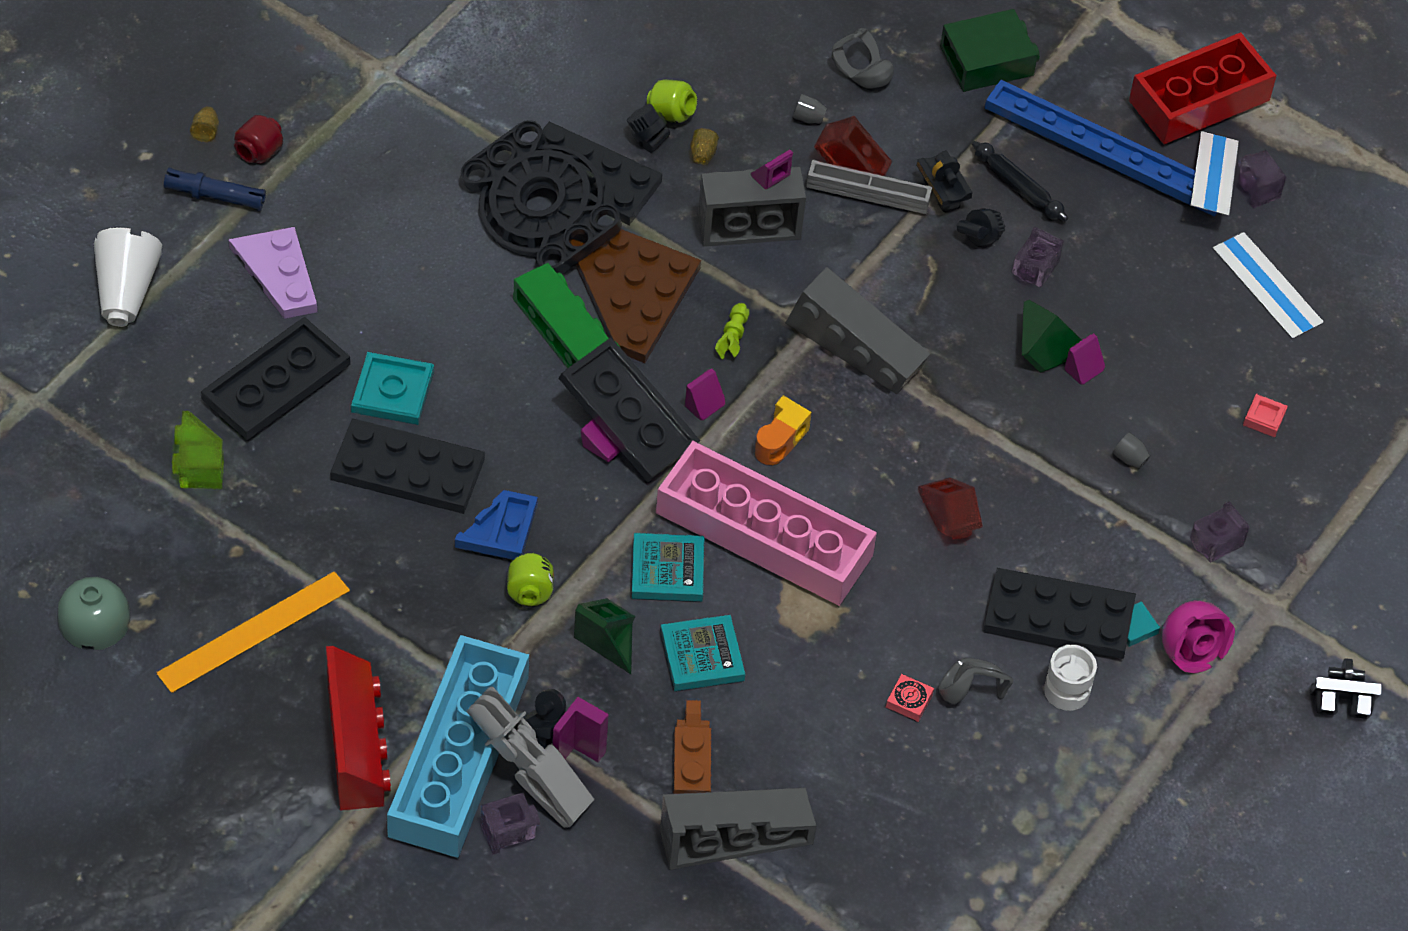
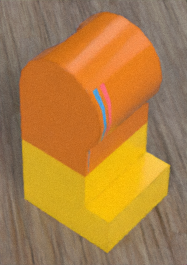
(784, 432)

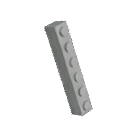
(869, 187)

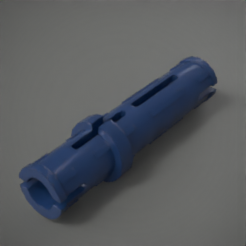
(203, 186)

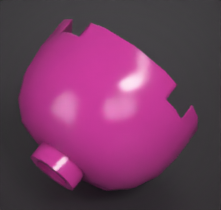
(1197, 635)

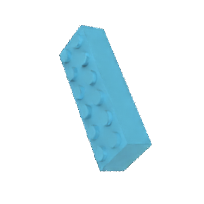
(450, 756)

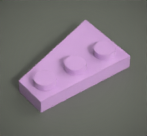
(279, 268)

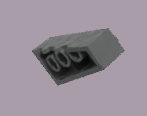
(856, 331)
(734, 824)

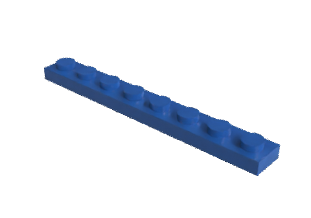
(1093, 141)

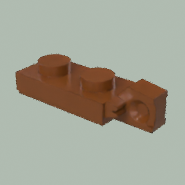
(692, 752)

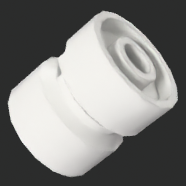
(1070, 677)

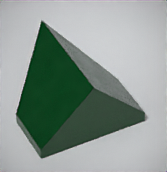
(1045, 337)
(606, 630)

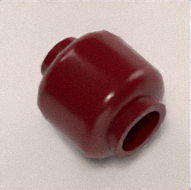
(258, 139)

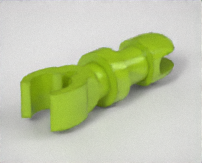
(733, 331)

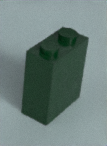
(989, 50)

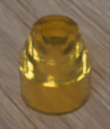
(205, 125)
(703, 145)

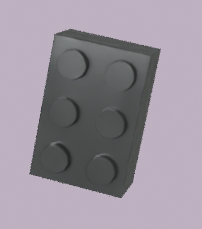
(741, 211)

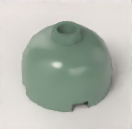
(93, 613)

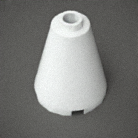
(124, 272)

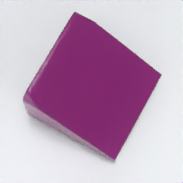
(774, 170)
(1085, 360)
(704, 395)
(598, 442)

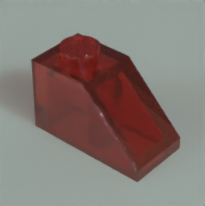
(852, 147)
(952, 507)

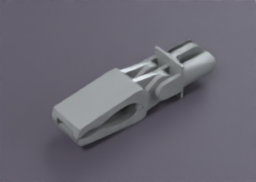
(541, 770)

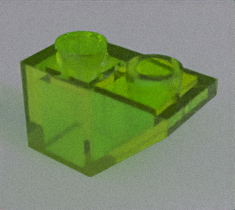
(200, 454)

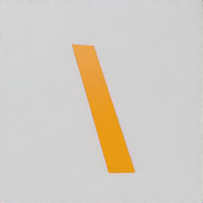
(252, 632)

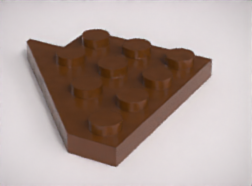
(636, 288)

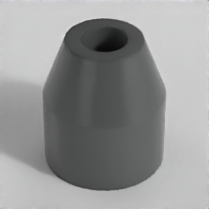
(809, 110)
(1132, 451)

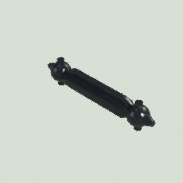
(1019, 181)

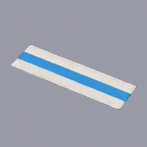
(1214, 173)
(1268, 285)

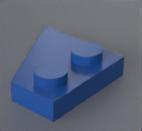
(502, 527)

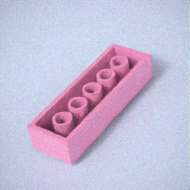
(766, 522)

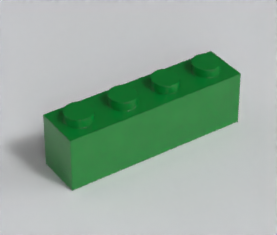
(558, 314)

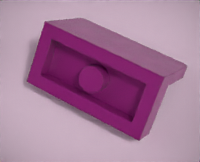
(582, 729)

